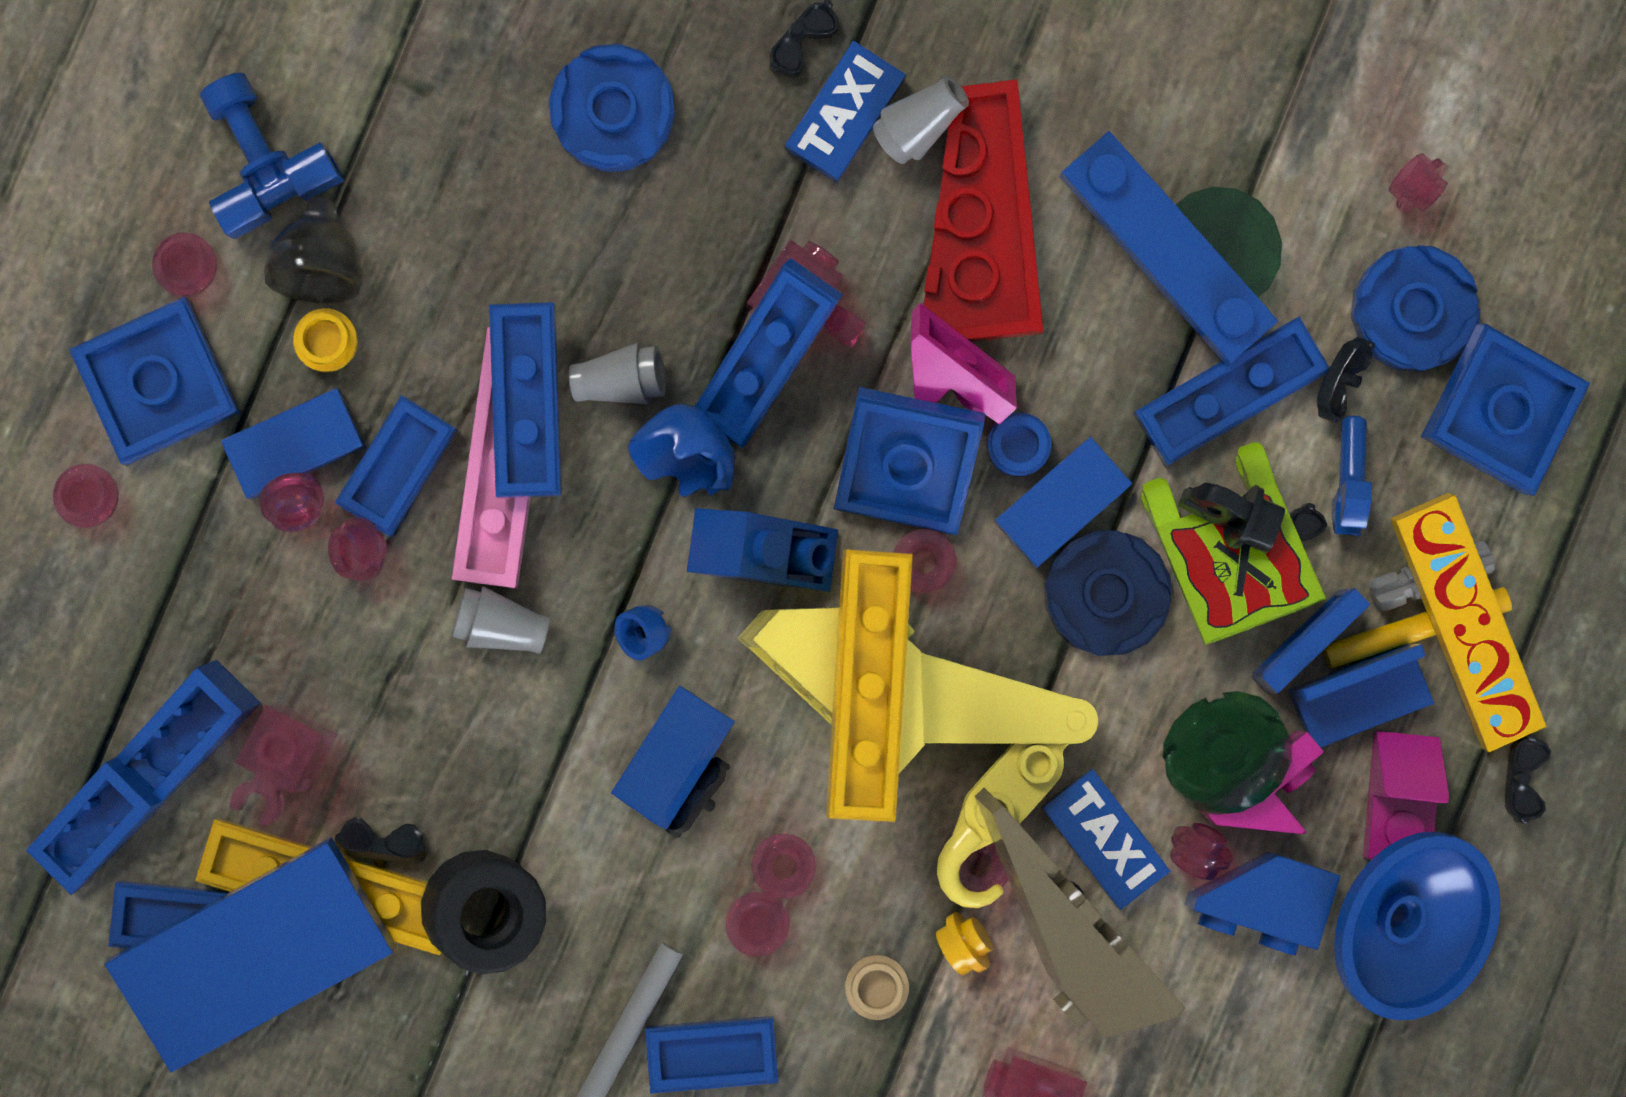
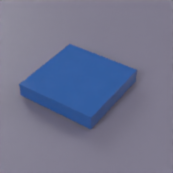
(154, 381)
(1505, 409)
(909, 461)

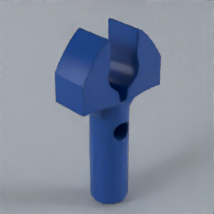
(1354, 495)

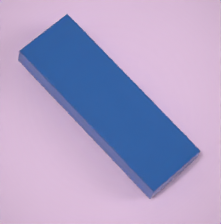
(768, 351)
(1231, 393)
(525, 400)

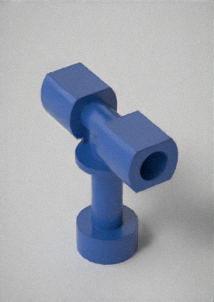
(269, 175)

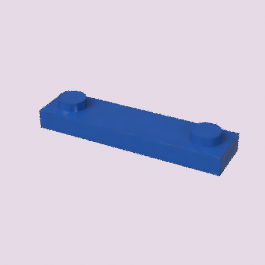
(1168, 248)

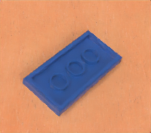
(251, 955)

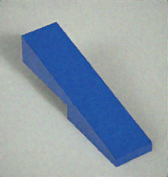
(143, 775)

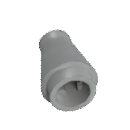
(917, 121)
(623, 376)
(498, 623)

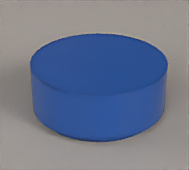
(1019, 445)

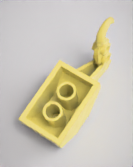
(941, 706)

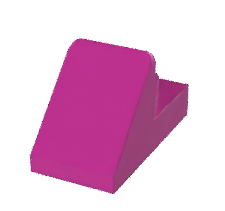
(949, 360)
(1403, 788)
(1272, 813)

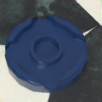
(1108, 593)

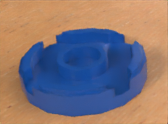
(612, 108)
(1416, 307)

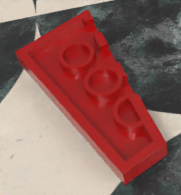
(983, 239)

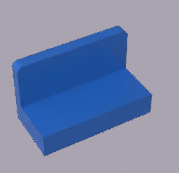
(1362, 695)

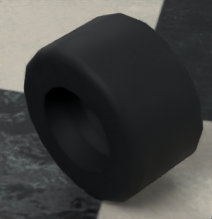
(515, 934)

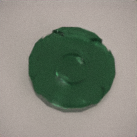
(1238, 231)
(1227, 753)

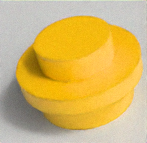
(325, 340)
(965, 944)

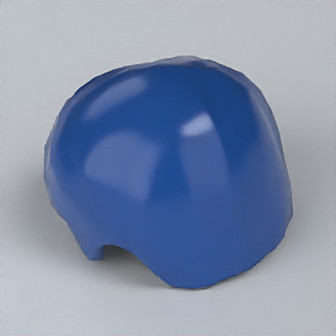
(687, 446)

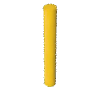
(1391, 636)

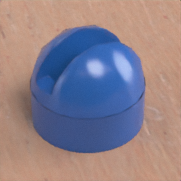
(630, 636)

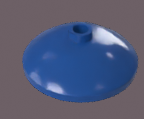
(1417, 925)

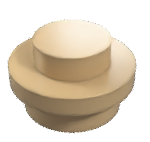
(877, 987)

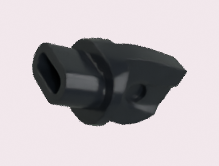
(1245, 519)

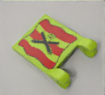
(1229, 586)

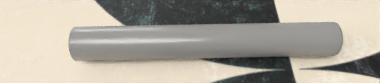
(631, 1022)

